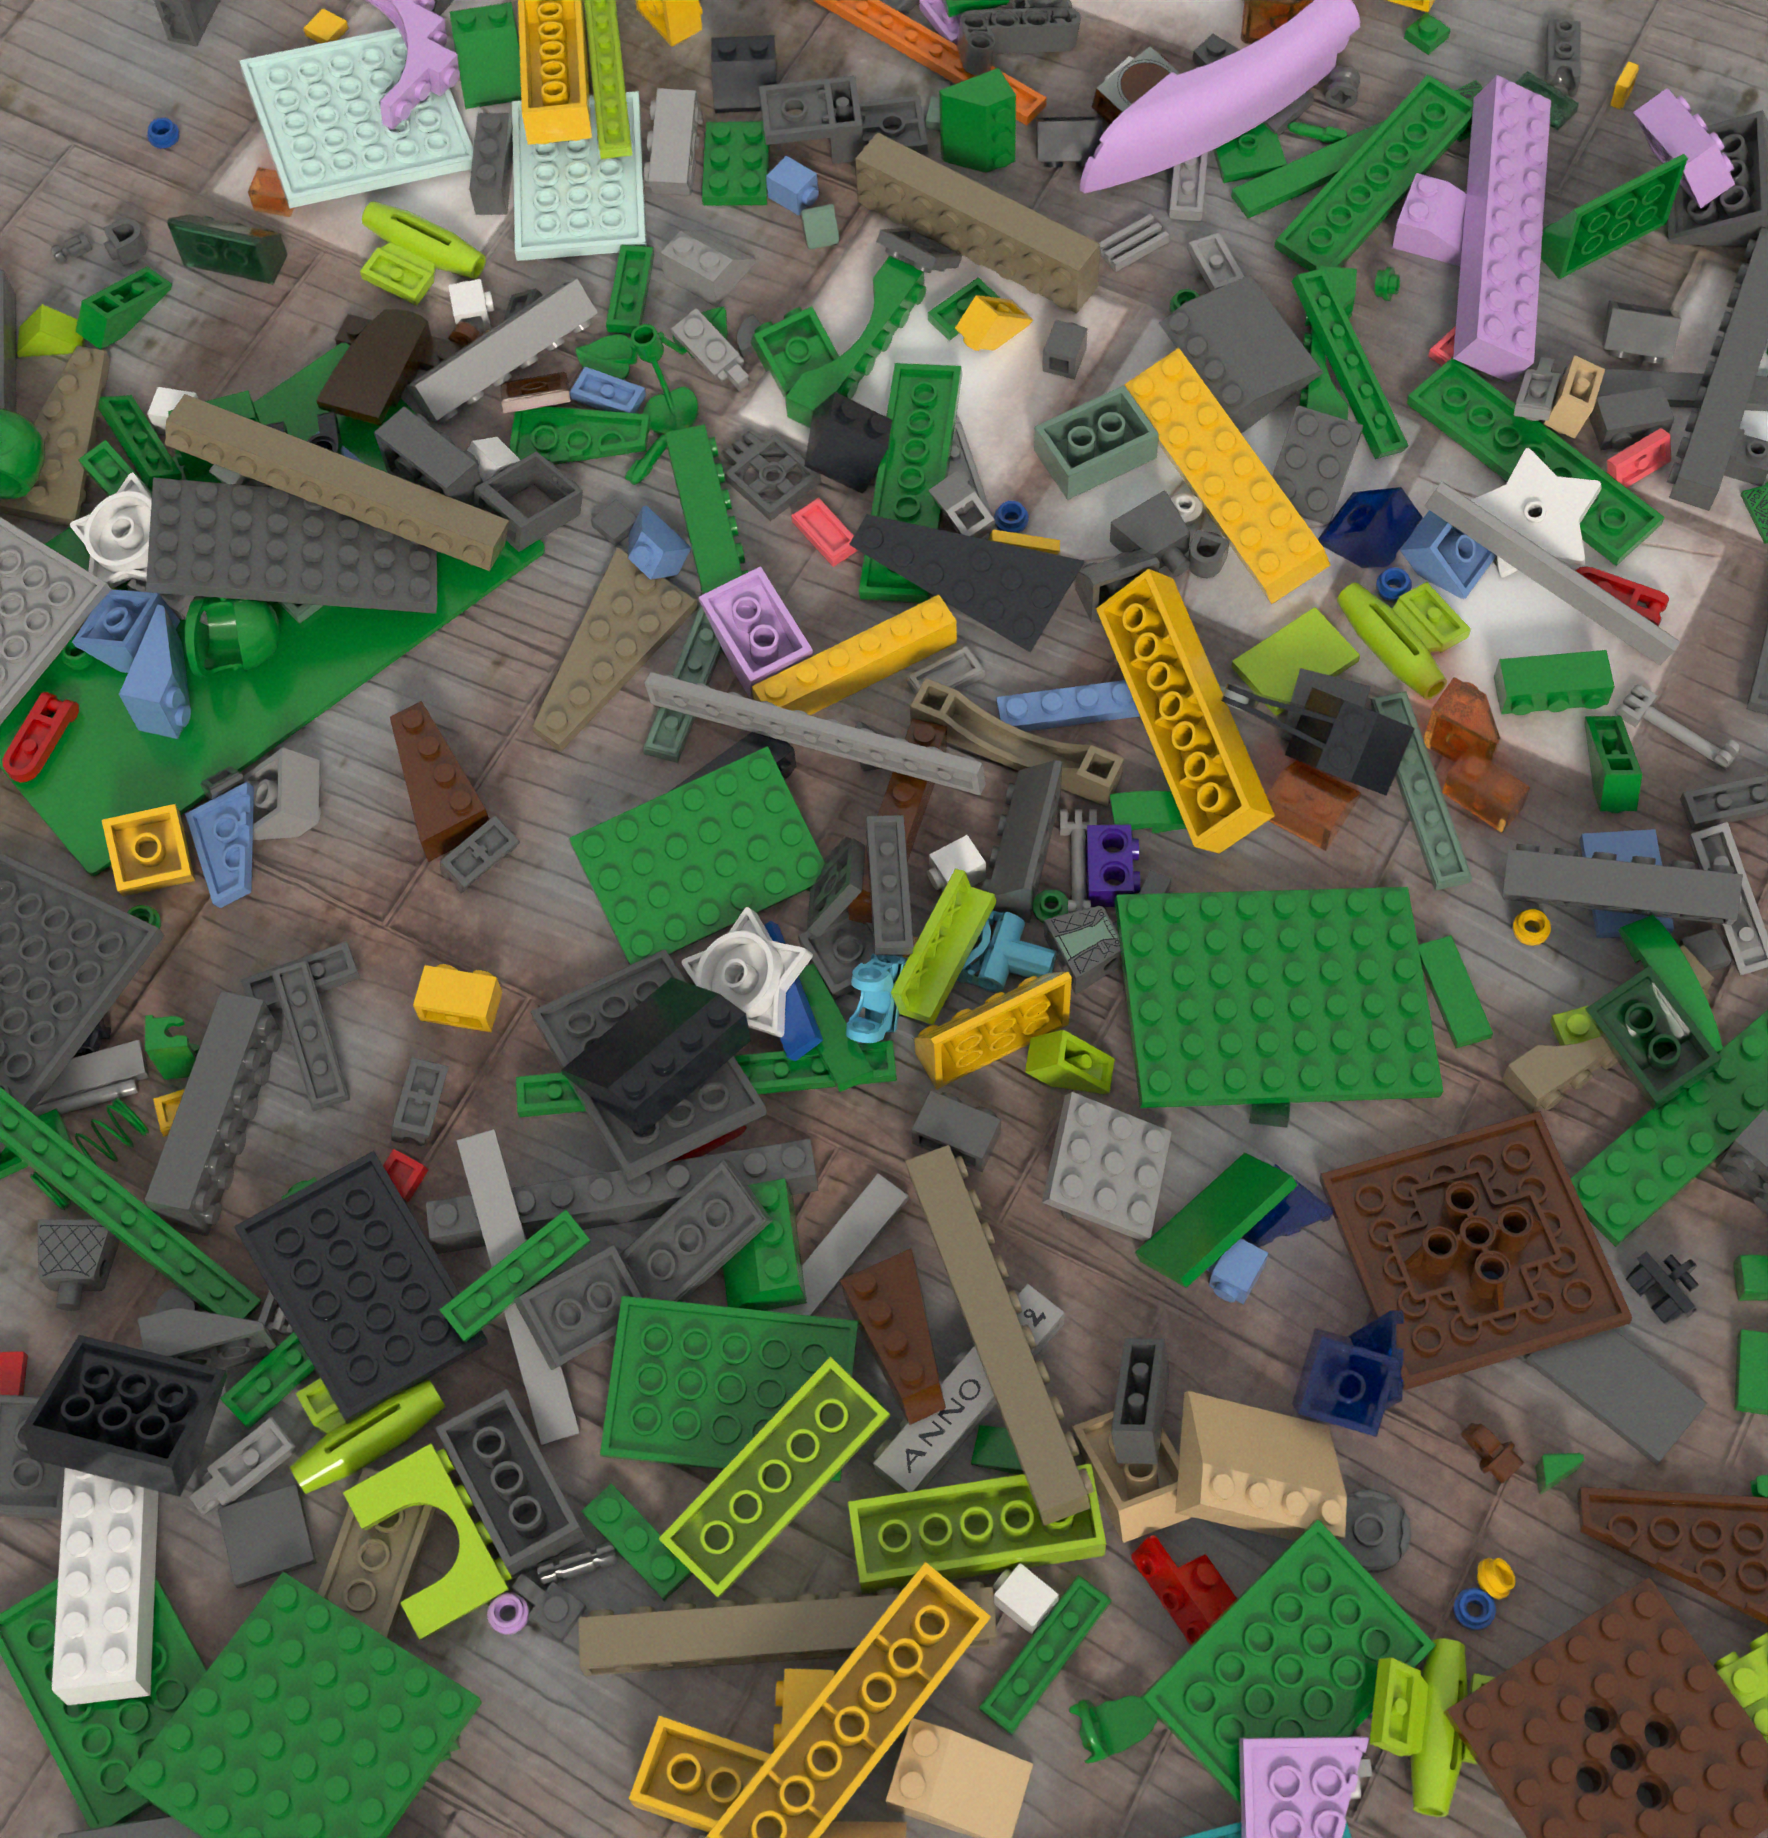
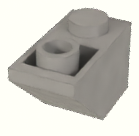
(963, 506)

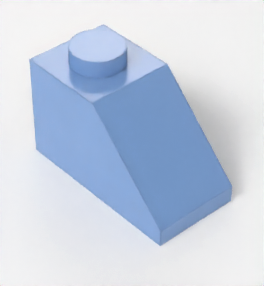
(655, 546)

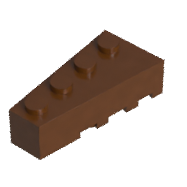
(438, 789)
(896, 1329)

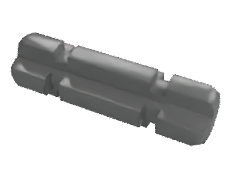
(577, 1563)

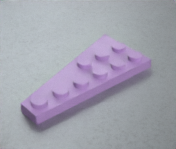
(1298, 1785)

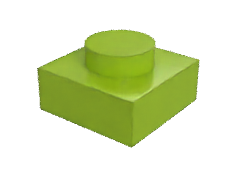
(1573, 1027)

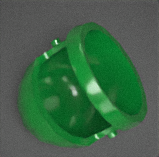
(20, 455)
(240, 634)

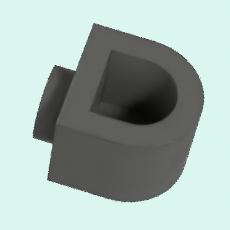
(125, 241)
(1207, 554)

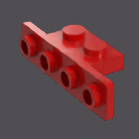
(1190, 1593)

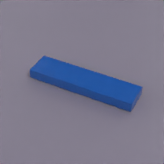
(801, 1028)

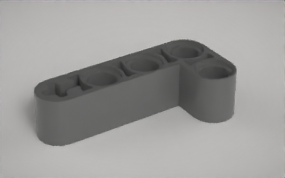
(1014, 31)

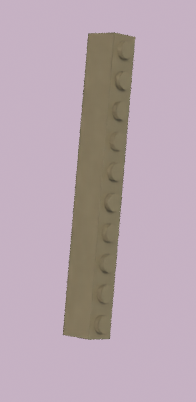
(336, 482)
(998, 1336)
(744, 1632)

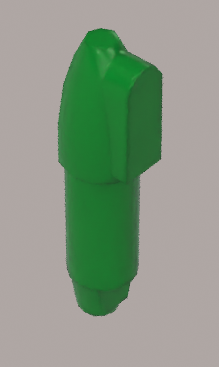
(1326, 135)
(644, 466)

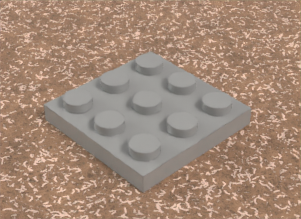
(1107, 1166)

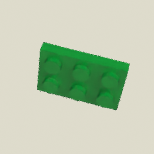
(735, 164)

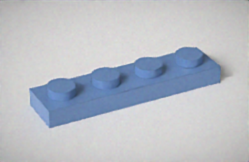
(1067, 706)

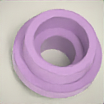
(505, 1601)

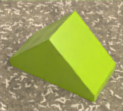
(48, 334)

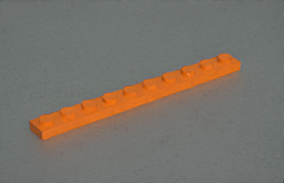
(925, 47)

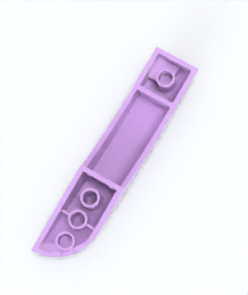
(1222, 99)

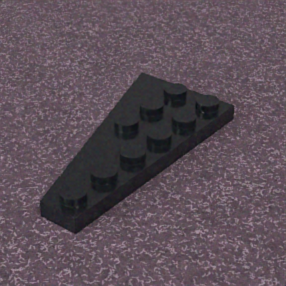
(988, 580)

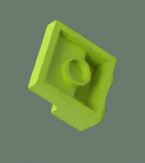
(1749, 1681)

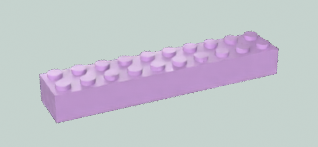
(1502, 230)

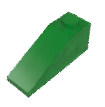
(118, 308)
(1612, 764)

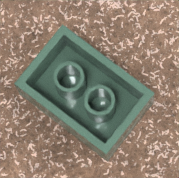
(1095, 442)

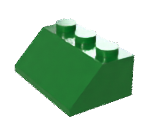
(978, 122)
(769, 1267)

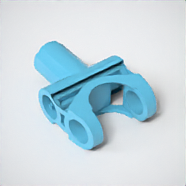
(1005, 954)
(881, 1013)

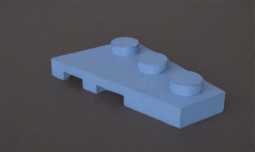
(225, 843)

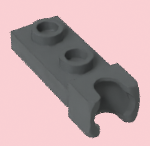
(1563, 54)

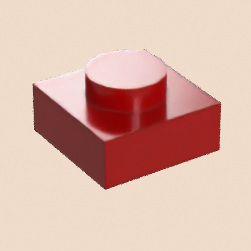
(404, 1173)

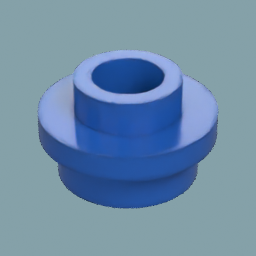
(163, 133)
(1014, 510)
(1396, 577)
(1478, 1597)

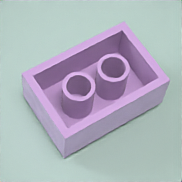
(1676, 132)

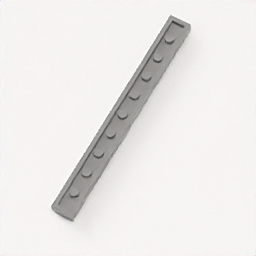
(816, 733)

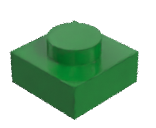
(1427, 33)

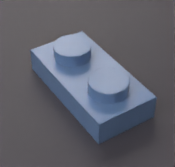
(607, 392)

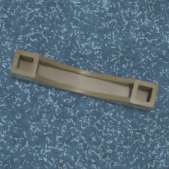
(1085, 768)
(1549, 1071)

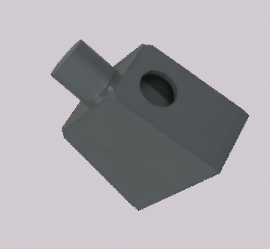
(1156, 529)

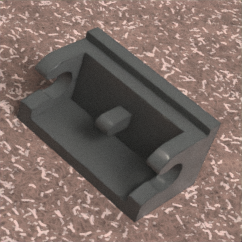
(478, 853)
(419, 1101)

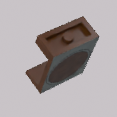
(1130, 84)

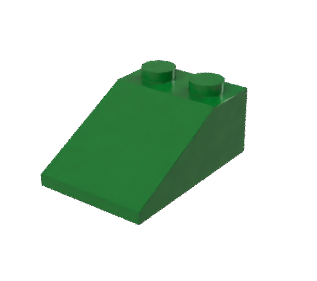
(487, 54)

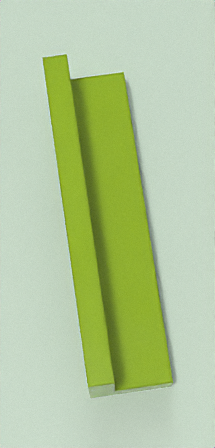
(942, 949)

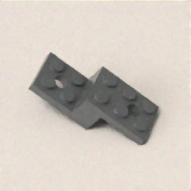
(834, 112)

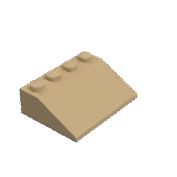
(1257, 1469)

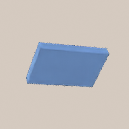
(1625, 845)

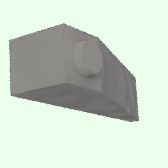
(1748, 935)

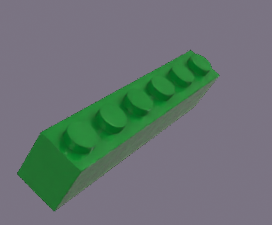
(705, 506)

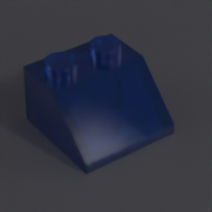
(1372, 527)
(1345, 1382)

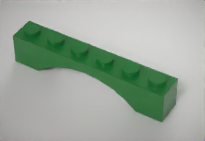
(895, 293)
(1321, 392)

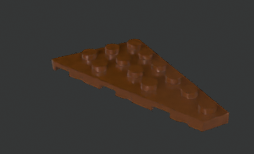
(1693, 1537)

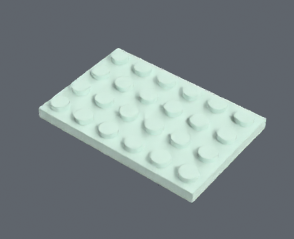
(573, 199)

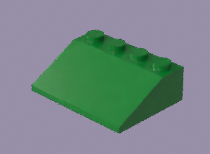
(1612, 219)

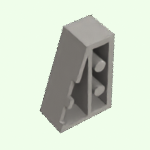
(673, 141)

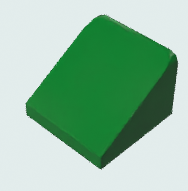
(1555, 1468)

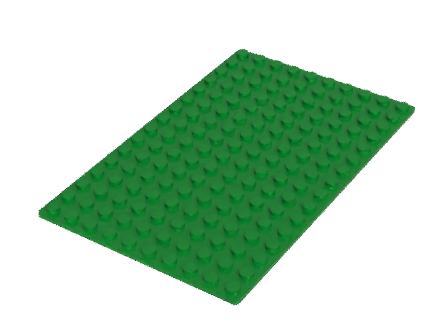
(238, 715)

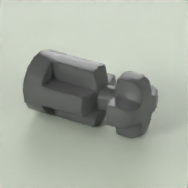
(74, 247)

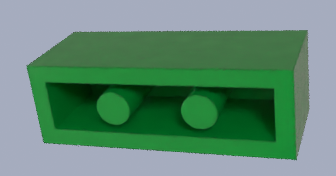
(1554, 682)

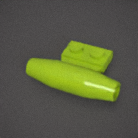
(413, 252)
(1406, 633)
(363, 1440)
(1412, 1721)

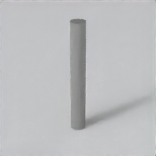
(89, 1098)

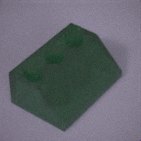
(228, 247)

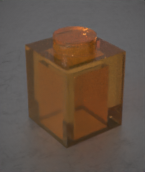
(267, 193)

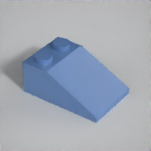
(157, 680)

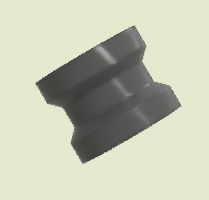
(1342, 87)

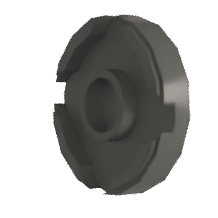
(1375, 1530)

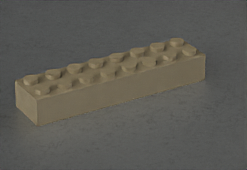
(977, 222)

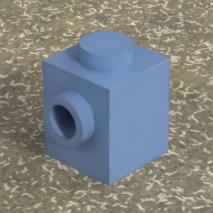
(792, 185)
(1237, 1271)

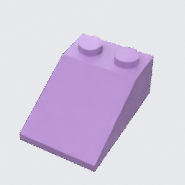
(1432, 220)
(754, 628)

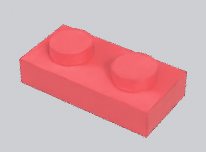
(1641, 458)

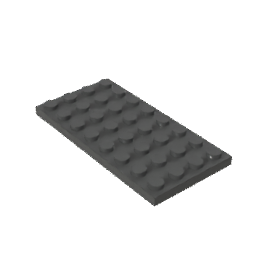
(279, 549)

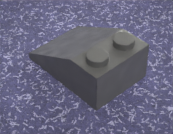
(205, 1337)

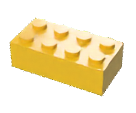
(692, 1774)

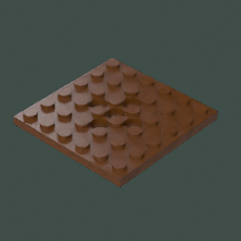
(1455, 1319)
(1634, 1672)

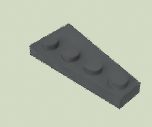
(1216, 48)

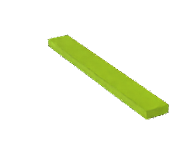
(608, 79)

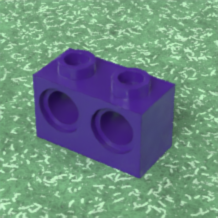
(1107, 865)

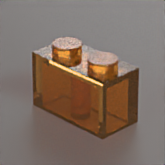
(1485, 789)

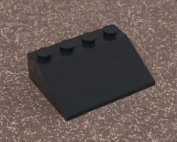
(660, 1052)
(125, 1415)

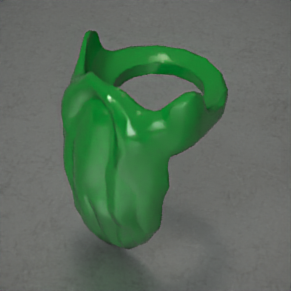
(1113, 1725)

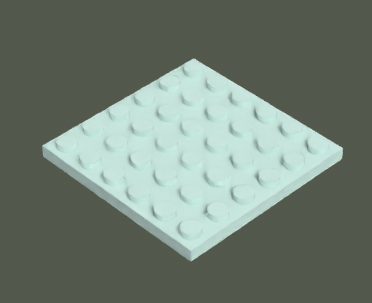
(327, 124)

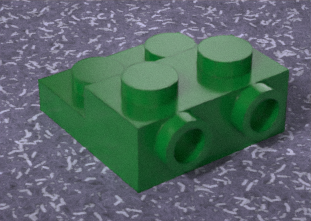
(793, 347)

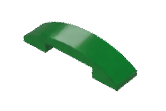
(1654, 946)

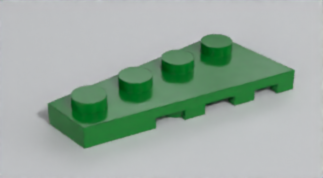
(577, 434)

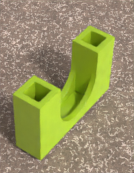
(475, 1574)

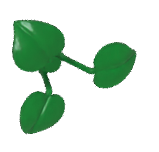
(615, 352)

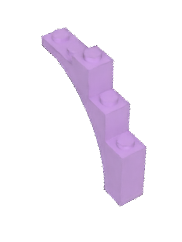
(428, 61)

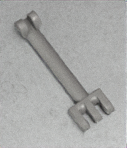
(1640, 706)
(1078, 832)

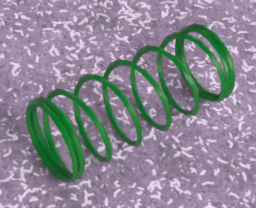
(131, 1118)

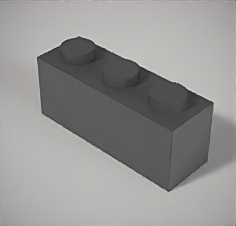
(492, 164)
(1140, 1401)

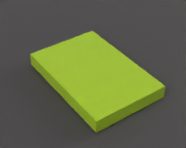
(1304, 643)

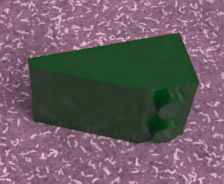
(1653, 1038)

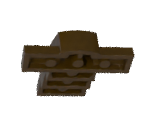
(380, 363)

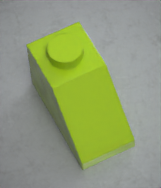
(1069, 1063)

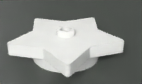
(1559, 499)
(118, 534)
(750, 971)

